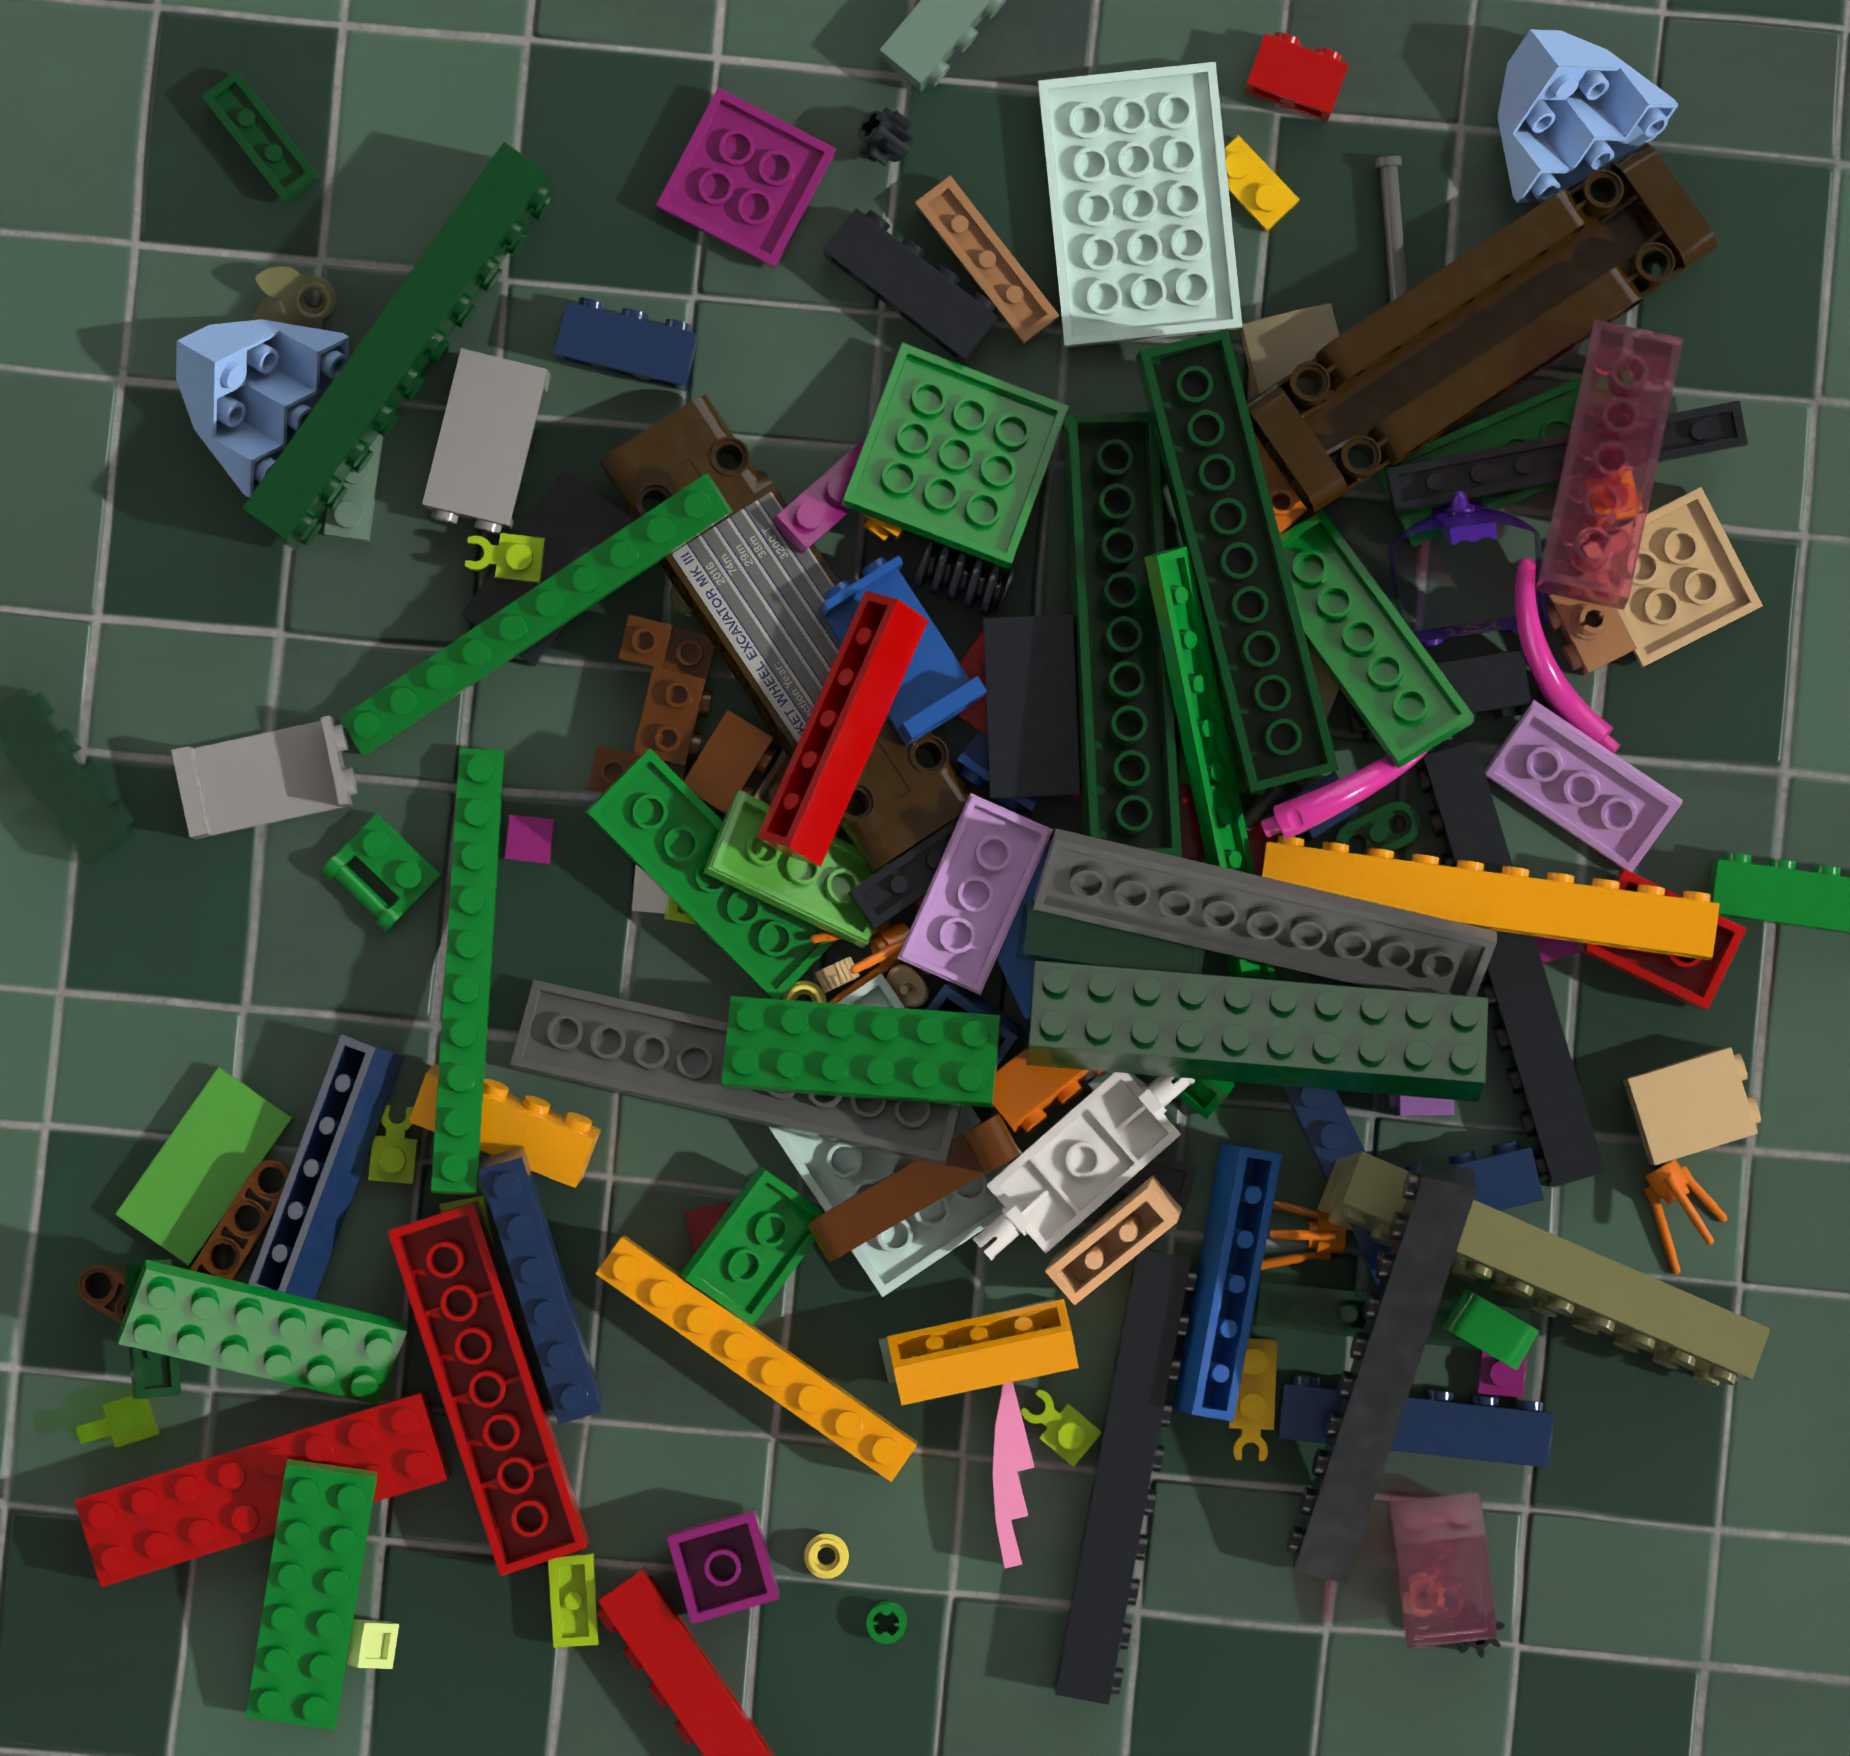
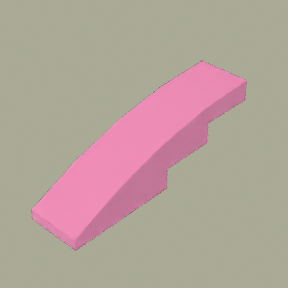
(1010, 1456)

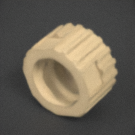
(836, 975)

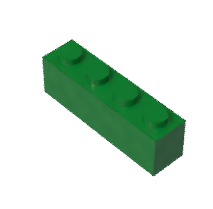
(1781, 893)

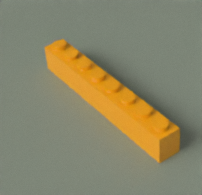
(757, 1358)

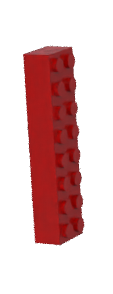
(489, 1388)
(239, 1491)

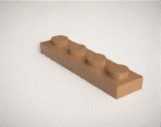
(987, 260)

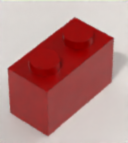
(1297, 75)

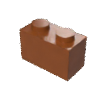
(730, 761)

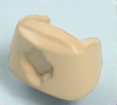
(909, 985)

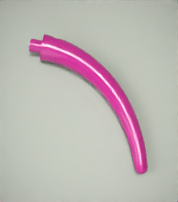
(1543, 667)
(1326, 802)

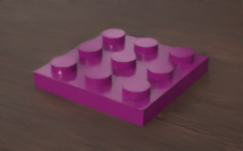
(746, 178)

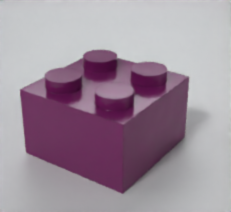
(723, 1565)

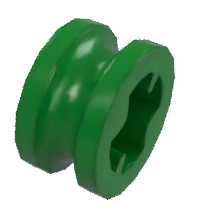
(886, 1635)

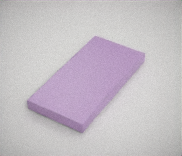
(1582, 786)
(975, 894)

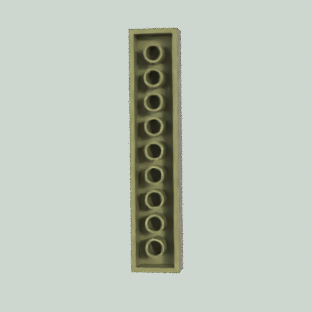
(1562, 1278)

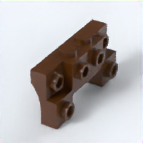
(673, 699)

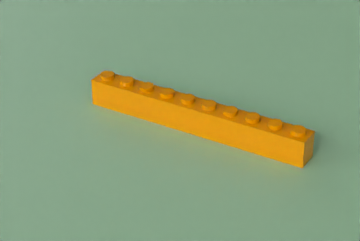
(1505, 899)

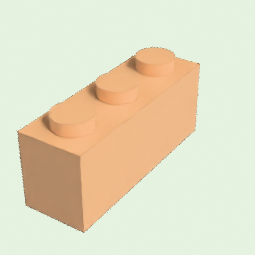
(1113, 1240)

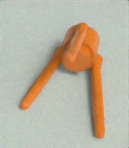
(884, 949)
(1670, 1184)
(1319, 1234)

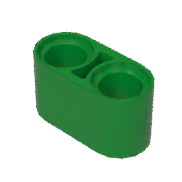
(1490, 1329)

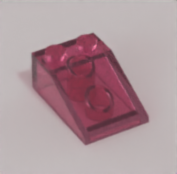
(1442, 1569)

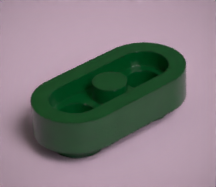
(1375, 829)

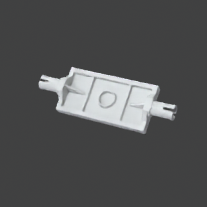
(1082, 1161)

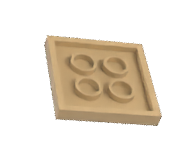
(1684, 579)

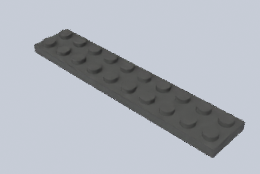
(1260, 918)
(681, 1062)

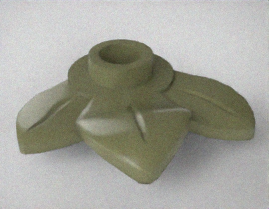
(287, 300)

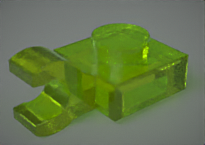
(125, 1421)

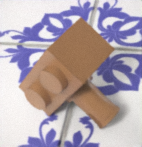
(1592, 632)

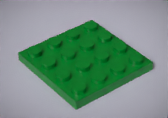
(955, 455)

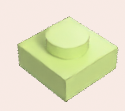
(372, 1644)

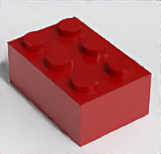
(1680, 977)

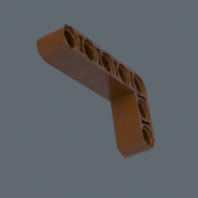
(913, 1189)
(227, 1232)

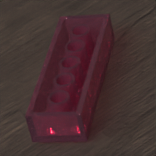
(1609, 464)

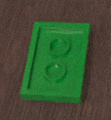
(754, 1246)

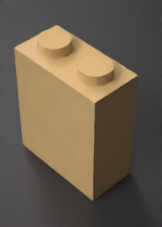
(1692, 1105)

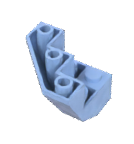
(1572, 113)
(254, 388)

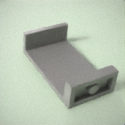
(484, 440)
(264, 778)

